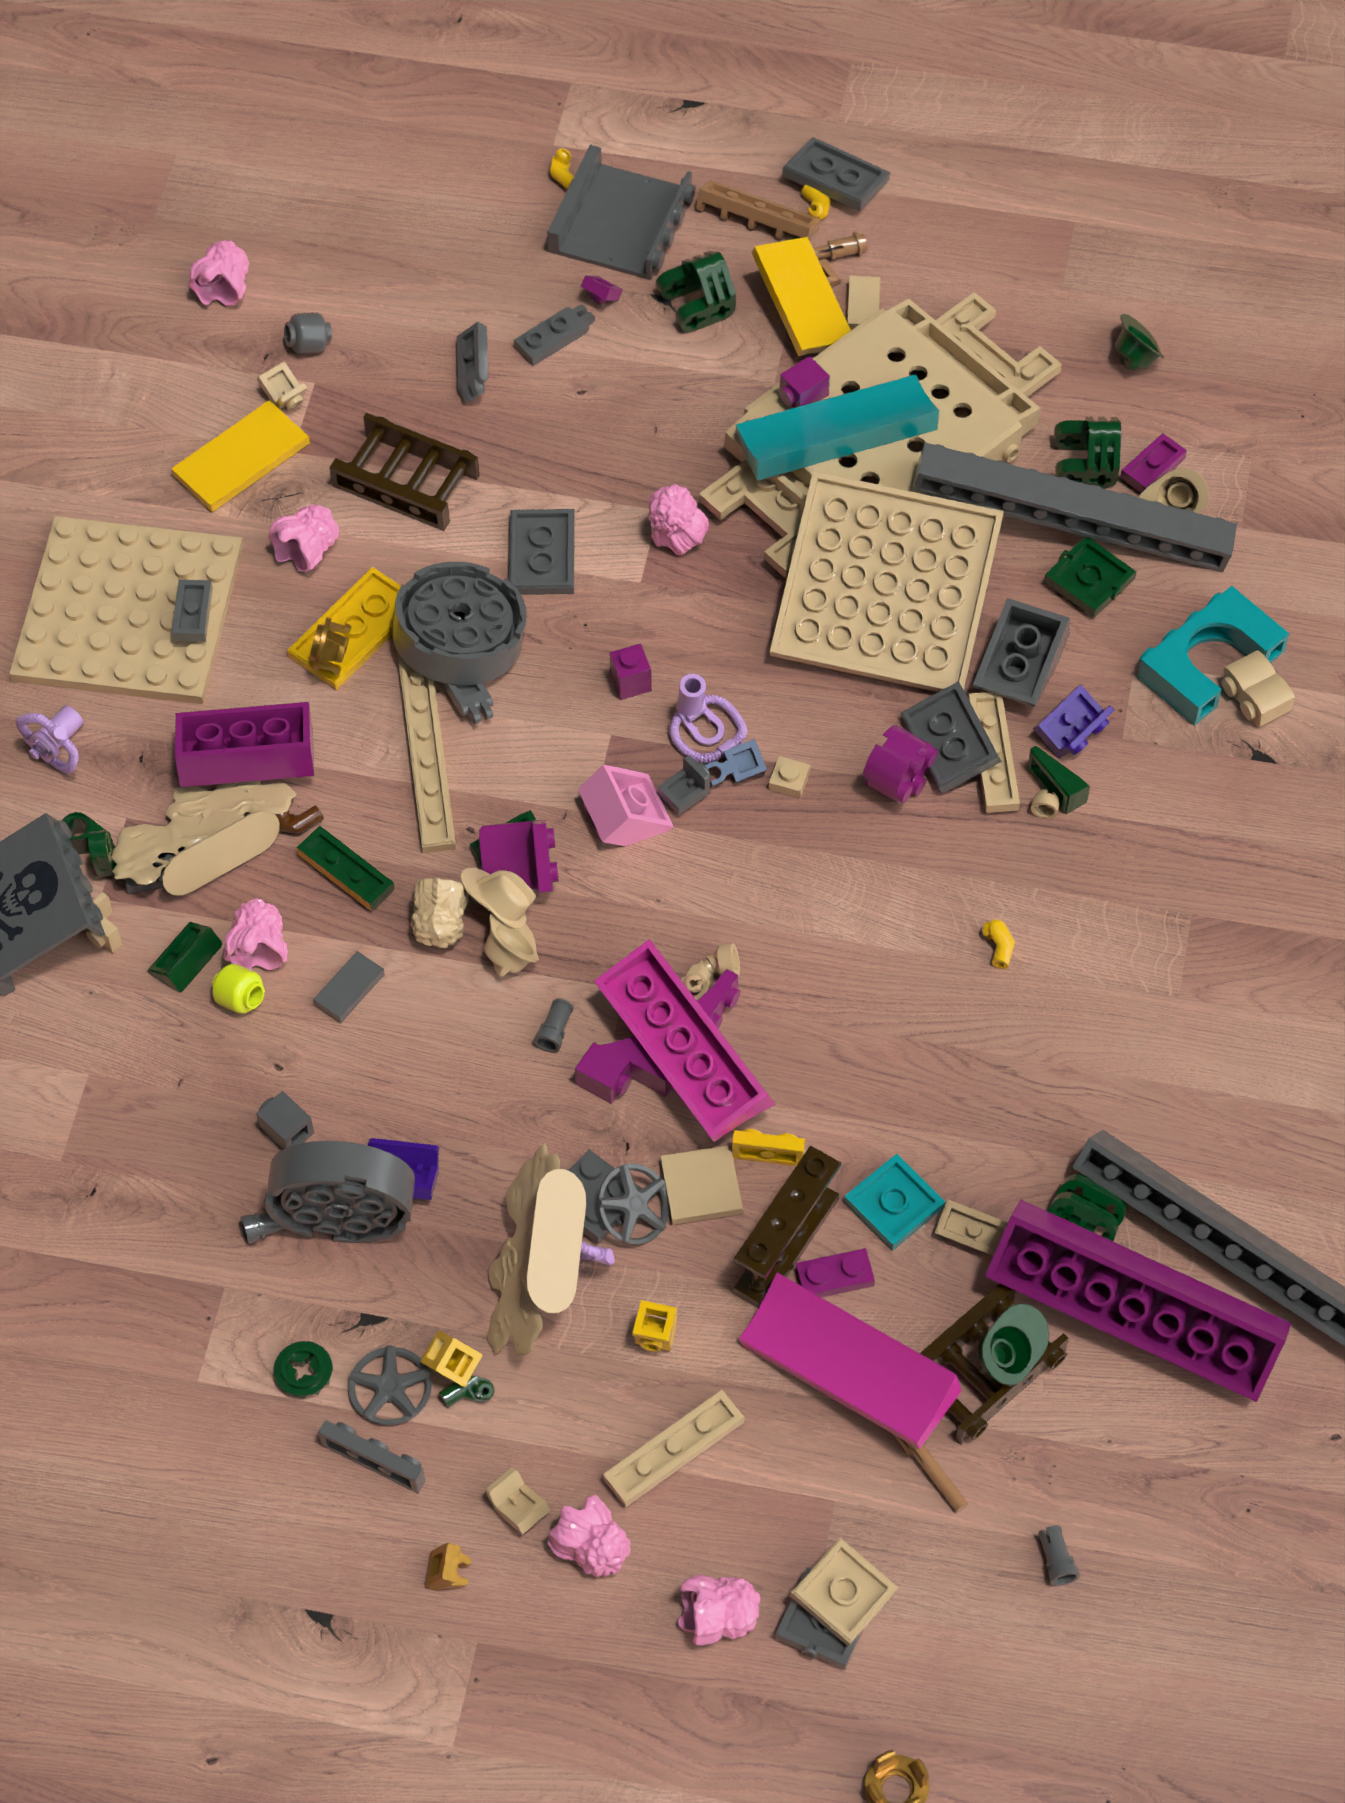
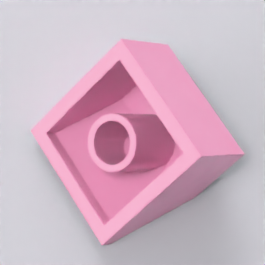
(624, 806)

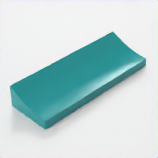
(837, 427)

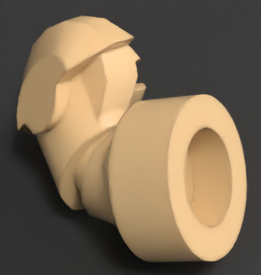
(700, 976)

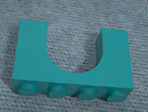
(1225, 619)

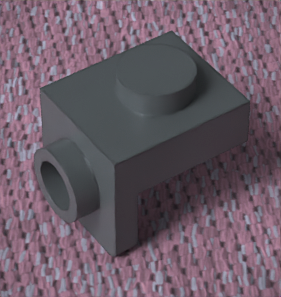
(686, 786)

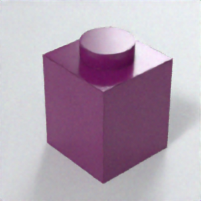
(804, 383)
(630, 671)

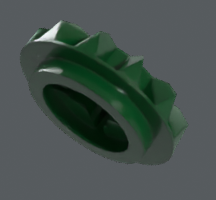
(298, 1355)

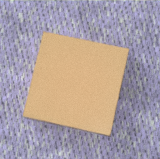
(701, 1185)
(844, 1592)

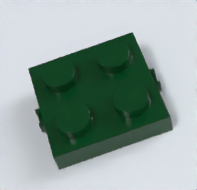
(1089, 576)

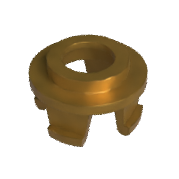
(329, 646)
(891, 1765)

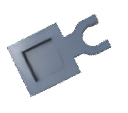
(741, 762)

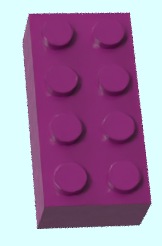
(244, 744)

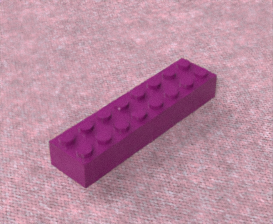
(1138, 1300)

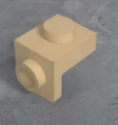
(282, 387)
(112, 938)
(516, 1501)

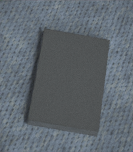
(836, 173)
(542, 551)
(957, 734)

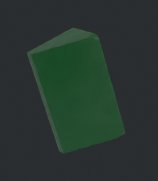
(186, 956)

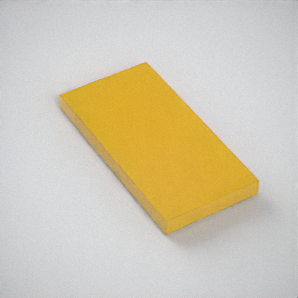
(801, 294)
(240, 456)
(370, 612)

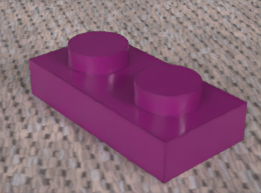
(1153, 462)
(836, 1273)

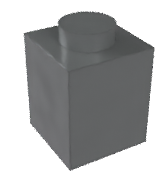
(284, 1121)

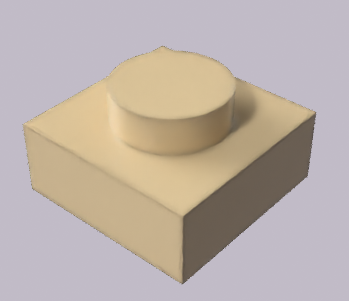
(789, 777)

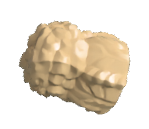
(438, 911)

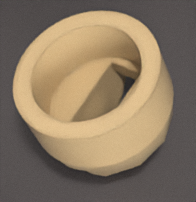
(1045, 804)

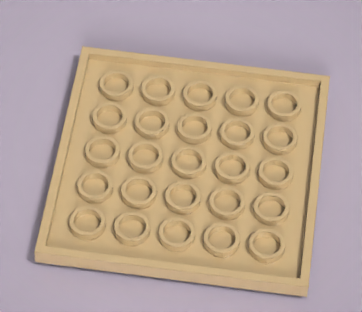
(886, 583)
(109, 607)

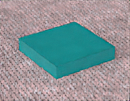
(894, 1202)

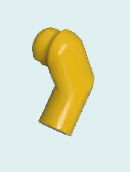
(560, 167)
(819, 202)
(998, 931)

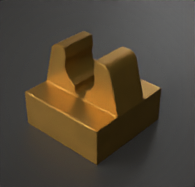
(444, 1566)

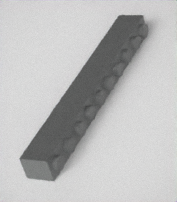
(1075, 507)
(1215, 1232)

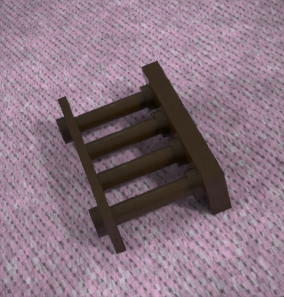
(395, 496)
(787, 1225)
(973, 1327)

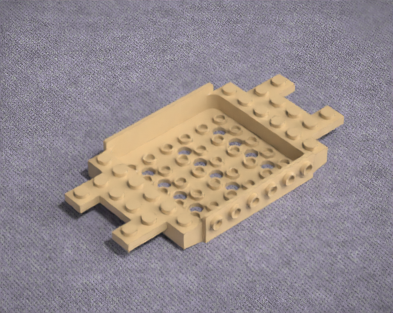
(953, 358)

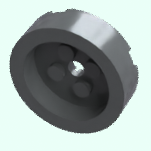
(452, 648)
(340, 1191)

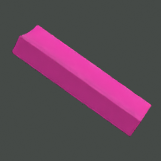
(683, 1041)
(851, 1361)

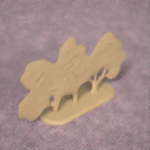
(209, 828)
(543, 1256)

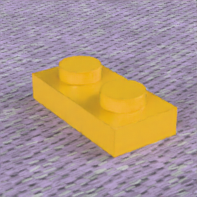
(767, 1148)

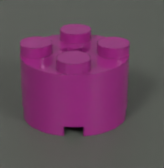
(899, 764)

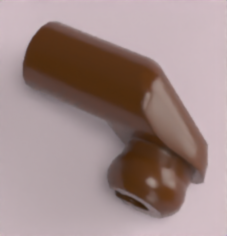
(299, 823)

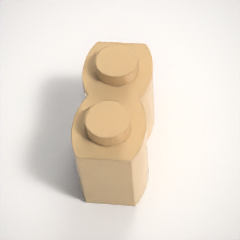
(1257, 688)

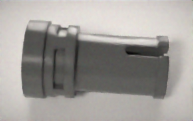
(552, 1031)
(258, 1226)
(1060, 1565)

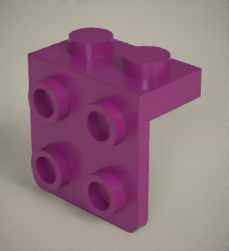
(522, 850)

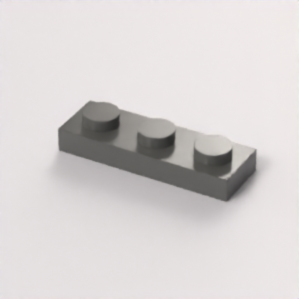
(372, 1455)

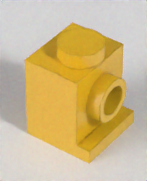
(652, 1332)
(451, 1358)

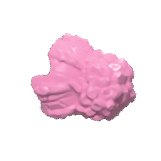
(220, 274)
(676, 519)
(304, 536)
(256, 937)
(590, 1538)
(718, 1608)

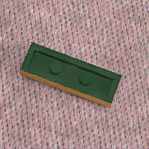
(345, 868)

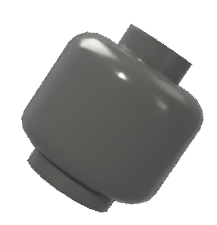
(307, 333)

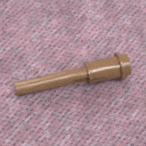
(848, 246)
(936, 1473)

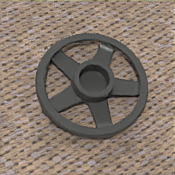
(634, 1204)
(389, 1385)

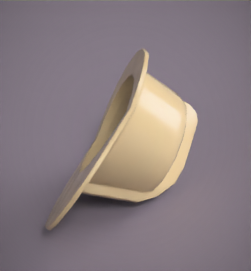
(1179, 489)
(501, 893)
(509, 947)

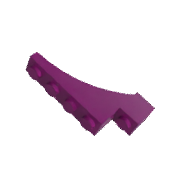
(612, 1066)

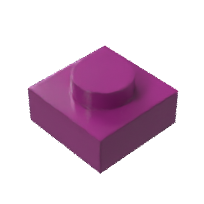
(601, 289)

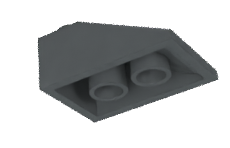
(1023, 652)

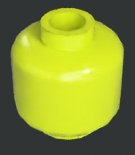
(238, 988)

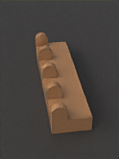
(756, 210)

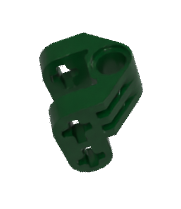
(709, 276)
(1103, 449)
(94, 841)
(1088, 1209)

